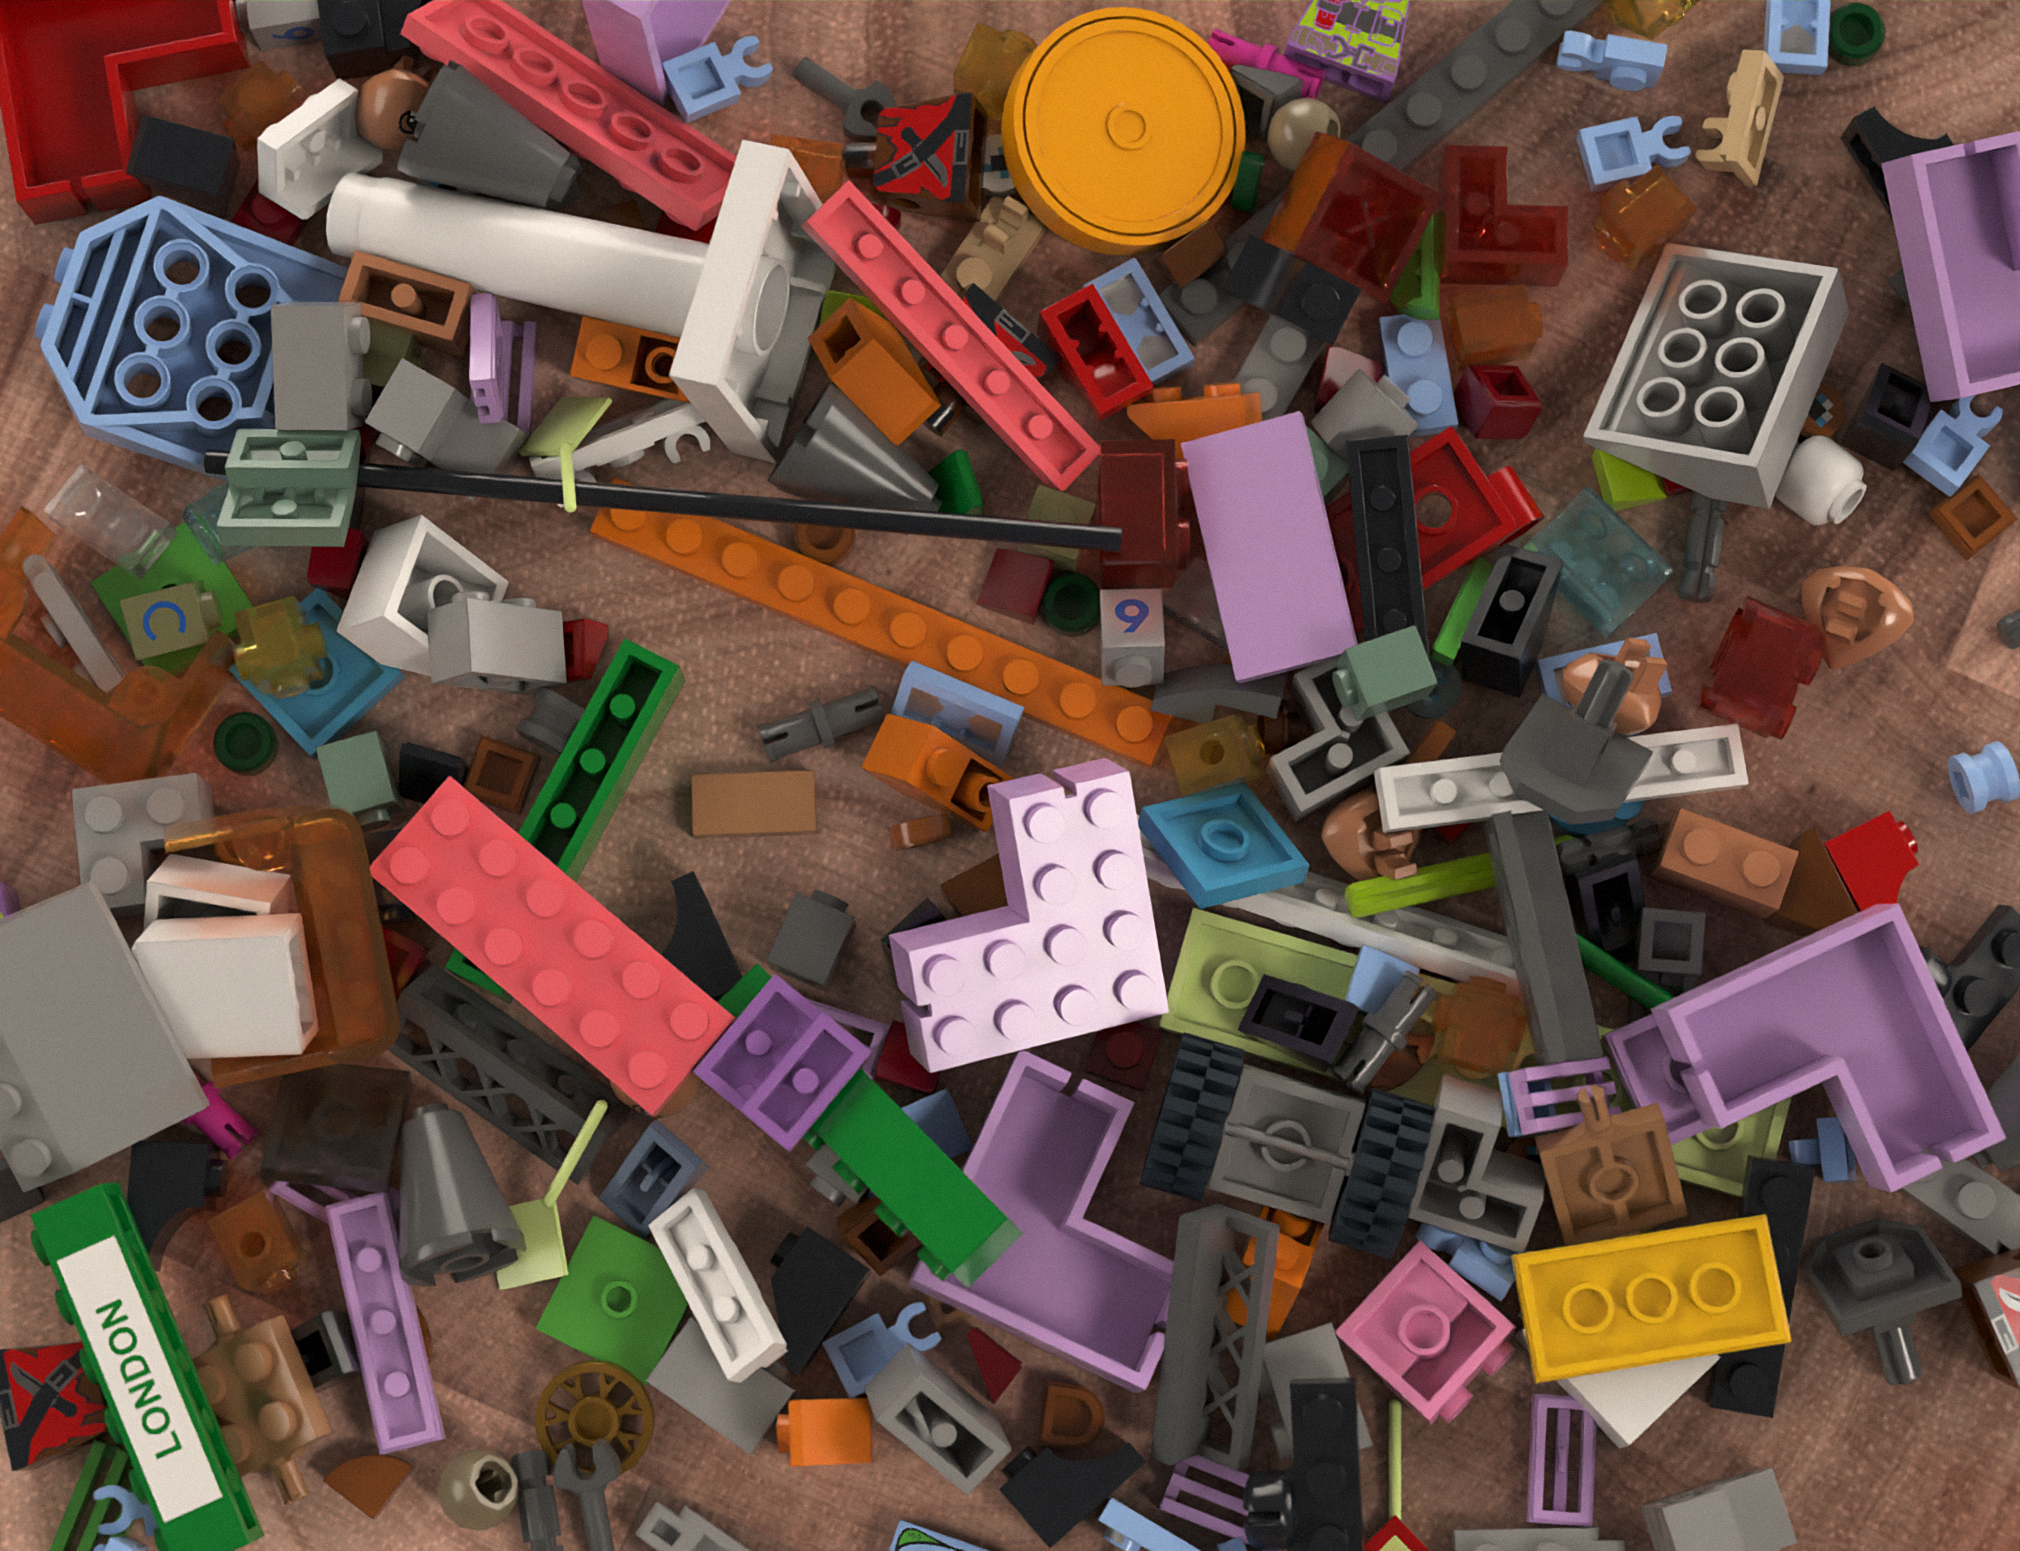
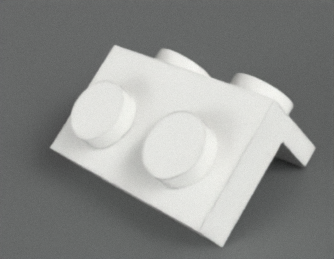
(313, 151)

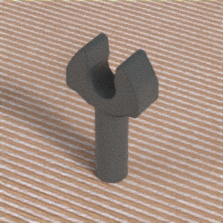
(851, 101)
(590, 1489)

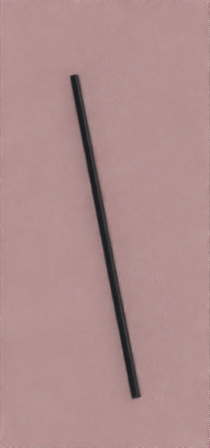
(729, 506)

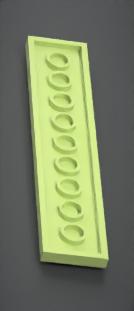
(1227, 959)

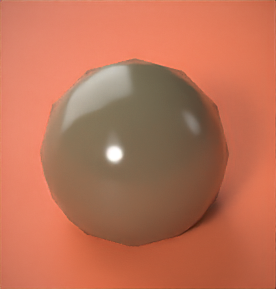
(1295, 126)
(478, 1489)

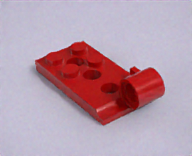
(1482, 517)

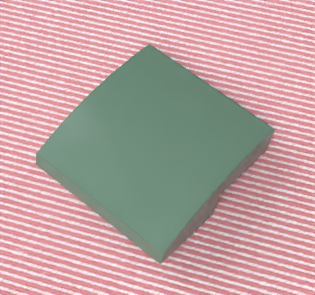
(290, 488)

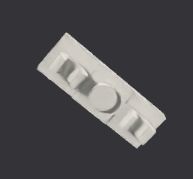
(625, 437)
(718, 1286)

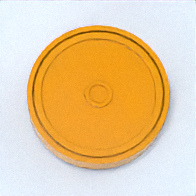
(1123, 131)

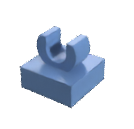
(1829, 1151)

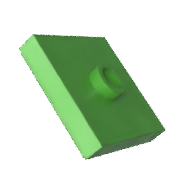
(178, 564)
(616, 1300)

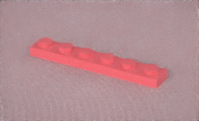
(951, 337)

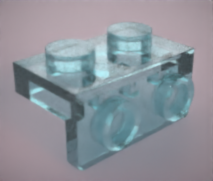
(1605, 562)

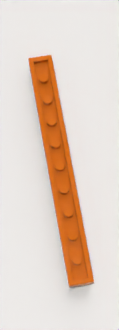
(889, 626)

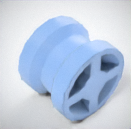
(1984, 777)

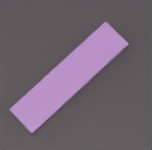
(384, 1323)

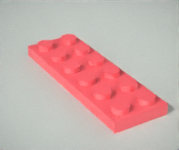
(579, 104)
(551, 946)

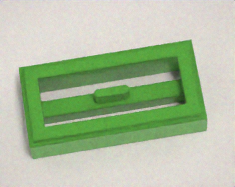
(81, 1495)

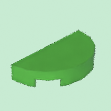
(1419, 285)
(1460, 613)

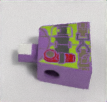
(1353, 42)

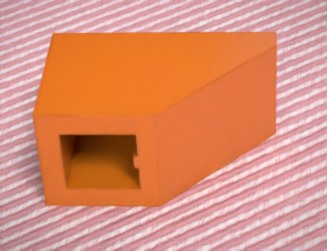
(626, 359)
(874, 369)
(1185, 419)
(933, 770)
(1294, 1253)
(826, 1432)

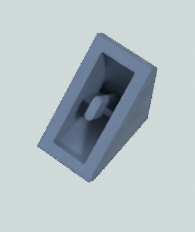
(652, 1178)

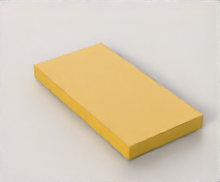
(1650, 1299)

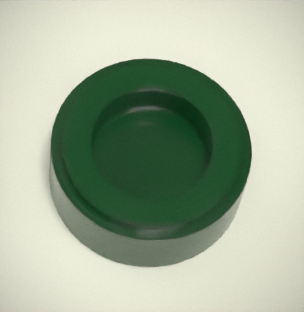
(1855, 34)
(1248, 182)
(1071, 604)
(246, 743)

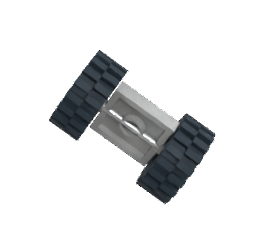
(1289, 1145)

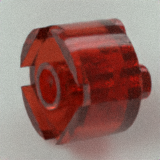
(1760, 667)

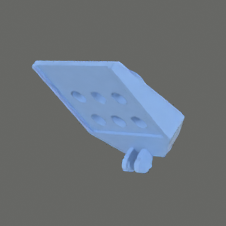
(119, 286)

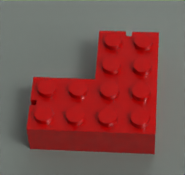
(73, 83)

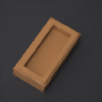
(754, 804)

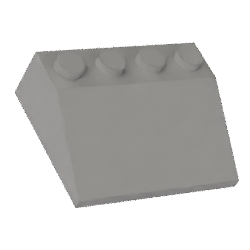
(1720, 370)
(81, 1042)

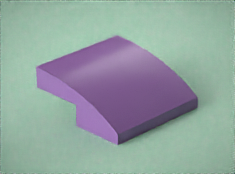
(782, 1062)

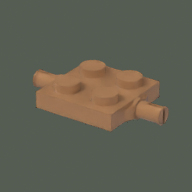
(1611, 1172)
(261, 1396)

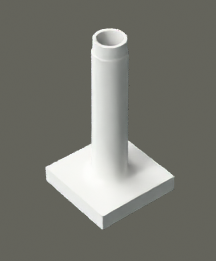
(732, 302)

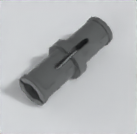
(822, 723)
(1384, 1032)

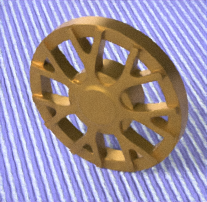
(595, 1413)

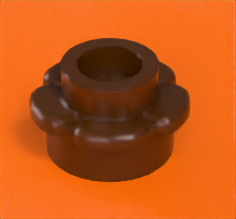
(1280, 732)

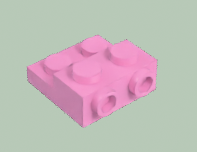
(1428, 1335)

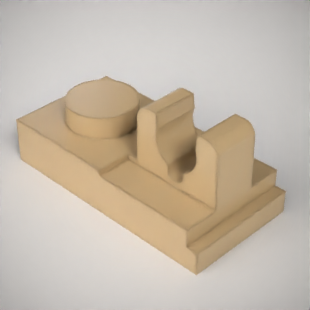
(1745, 133)
(995, 248)

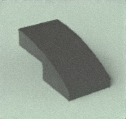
(1197, 690)
(1667, 952)

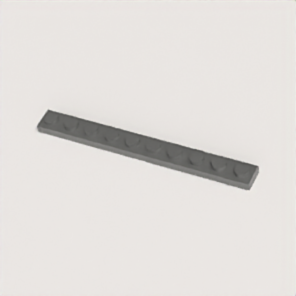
(1405, 130)

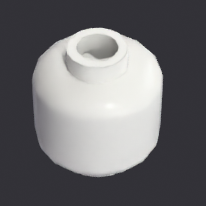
(1821, 481)

